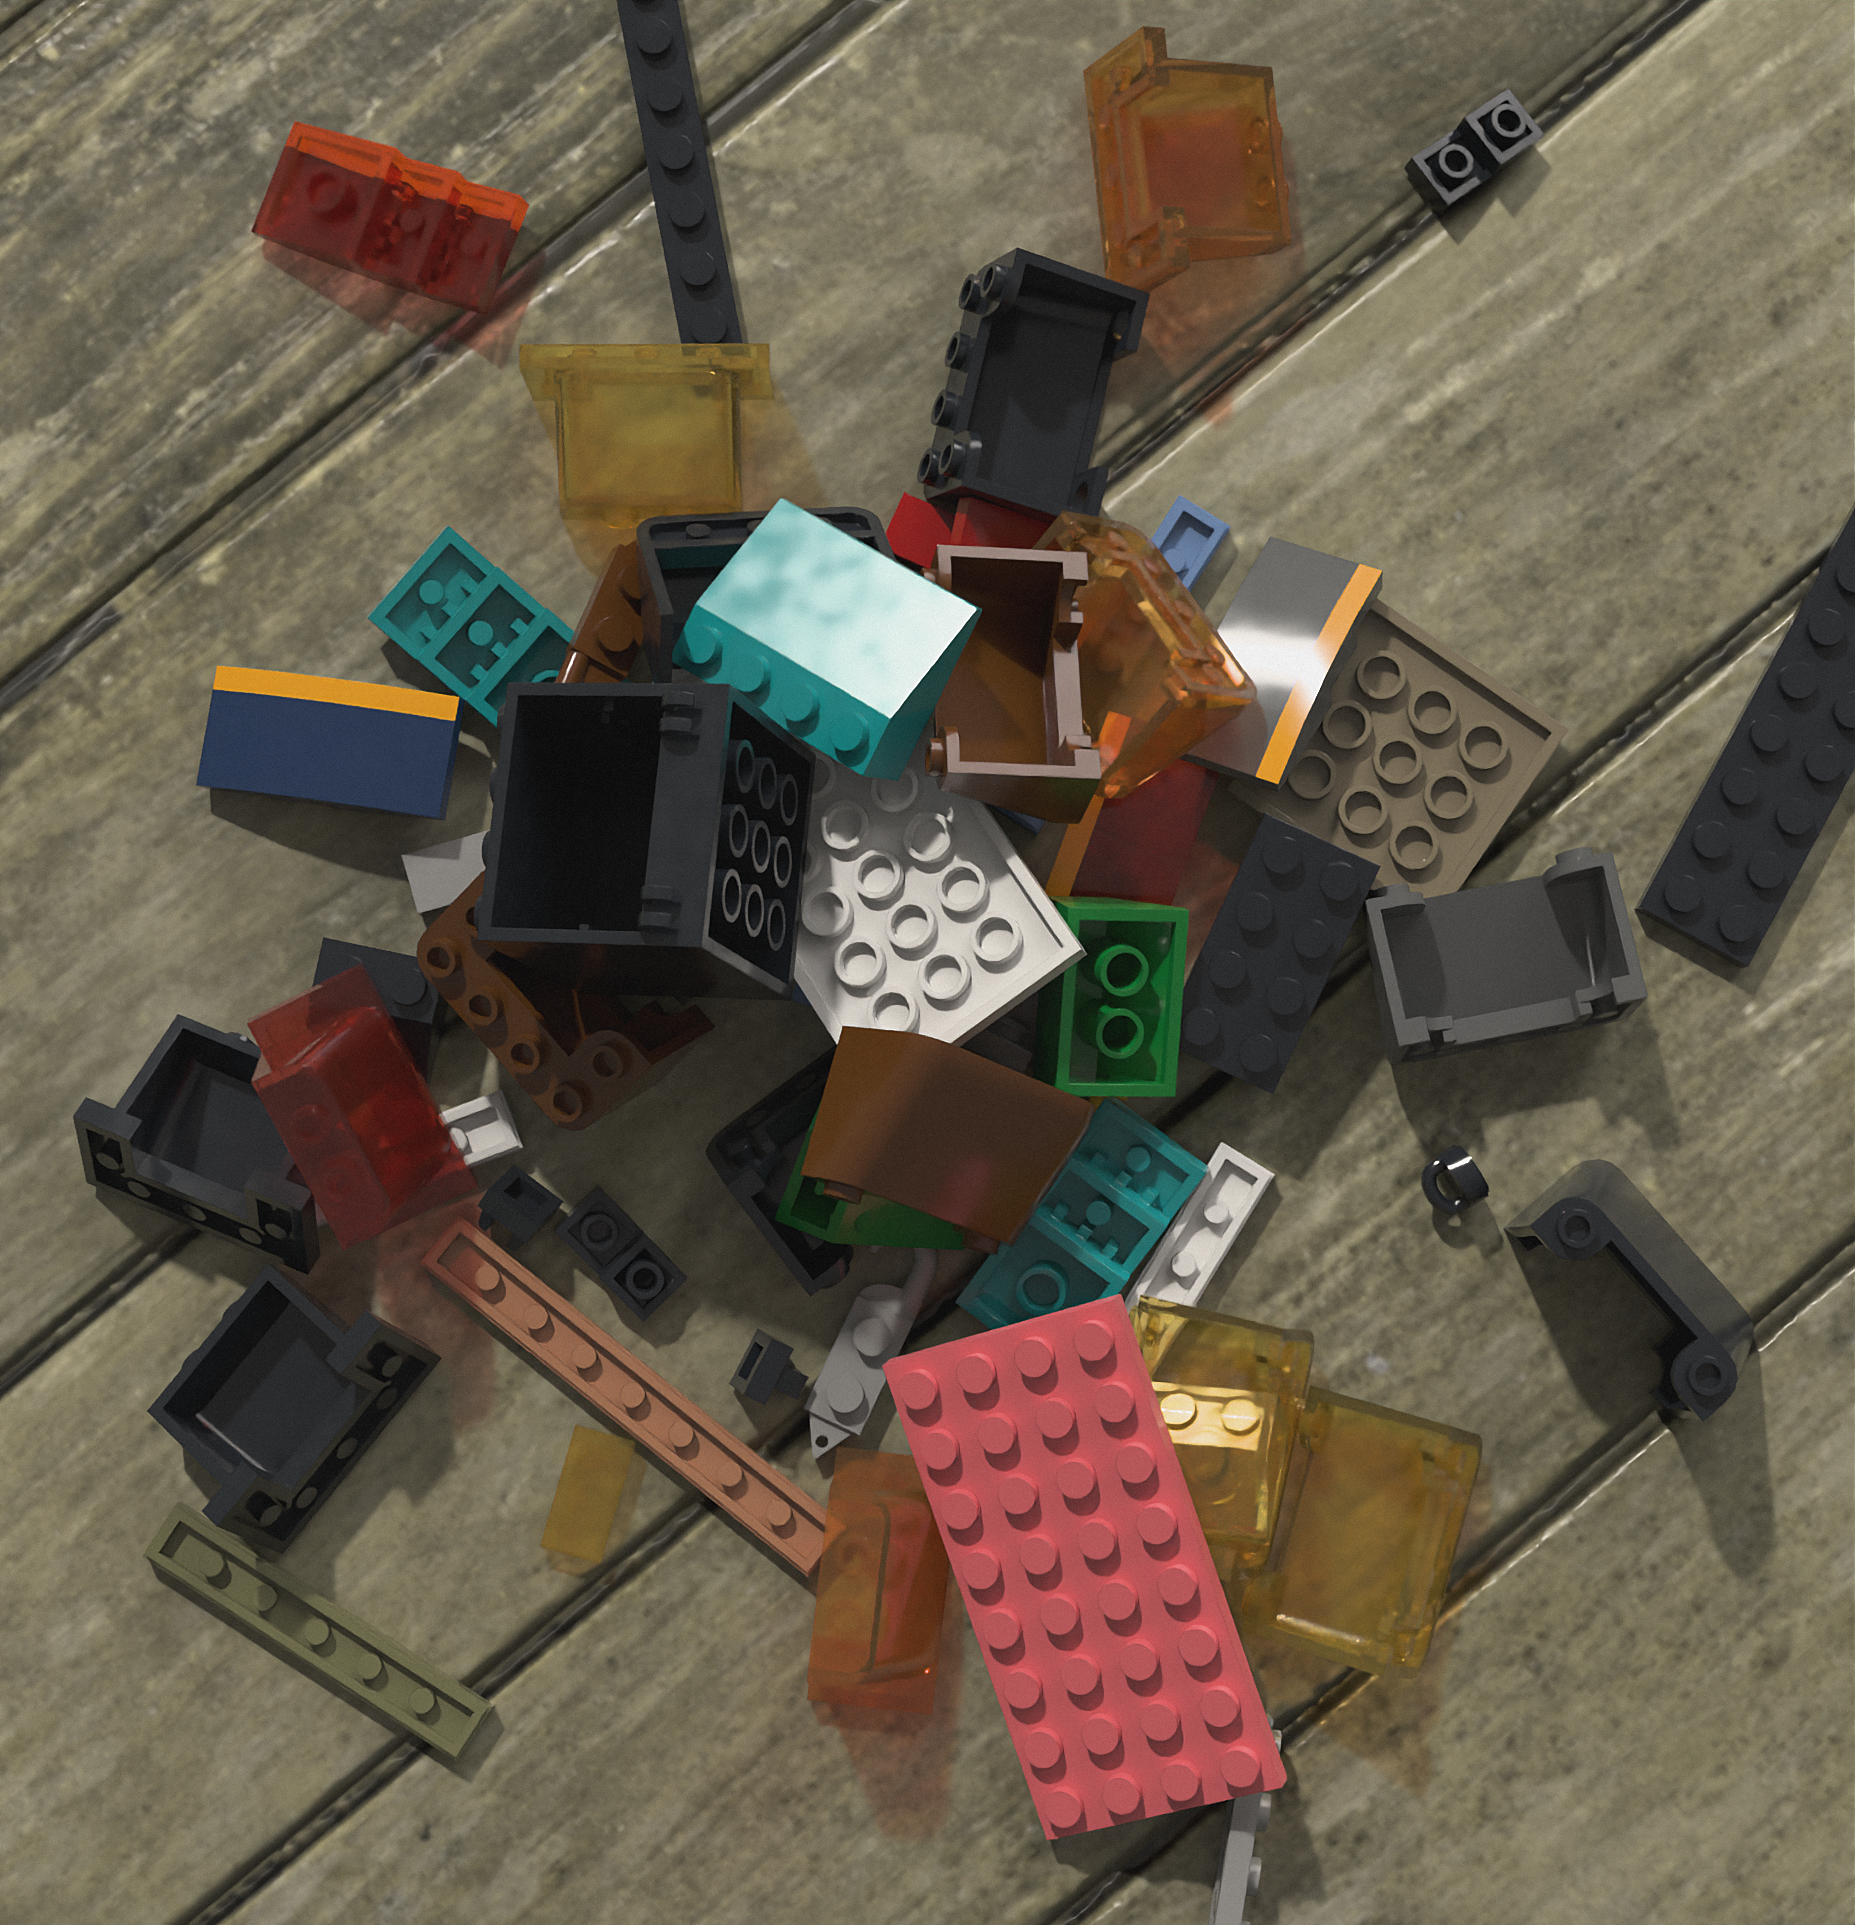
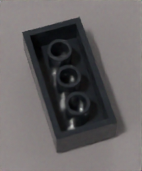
(1271, 951)

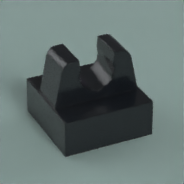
(518, 1205)
(766, 1368)

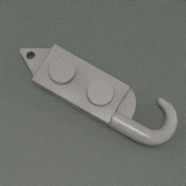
(865, 1342)

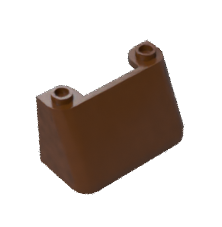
(1013, 702)
(941, 1133)

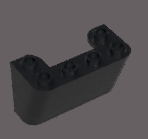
(1029, 386)

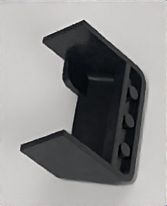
(687, 552)

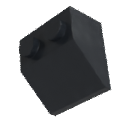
(404, 989)

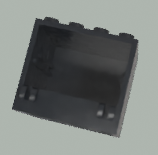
(647, 840)

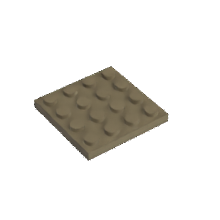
(1412, 759)

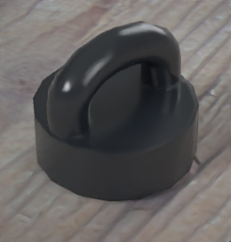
(1462, 1177)

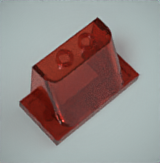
(355, 1108)

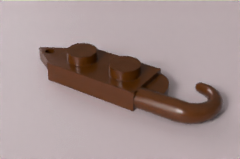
(609, 626)

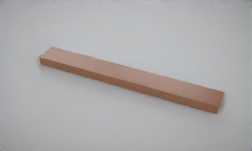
(630, 1392)

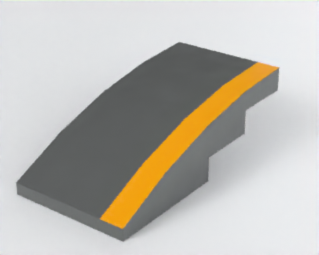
(1293, 637)

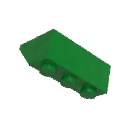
(1118, 1010)

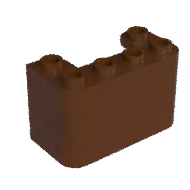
(562, 1046)

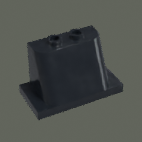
(203, 1147)
(286, 1404)

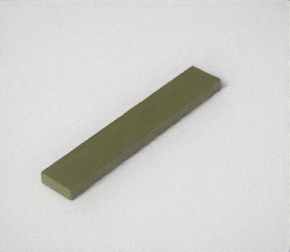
(318, 1631)

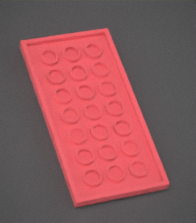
(1085, 1569)

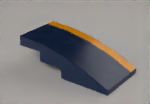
(331, 742)

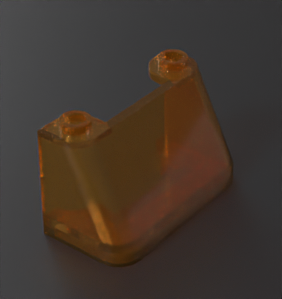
(1147, 655)

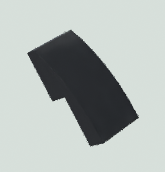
(1474, 151)
(620, 1252)

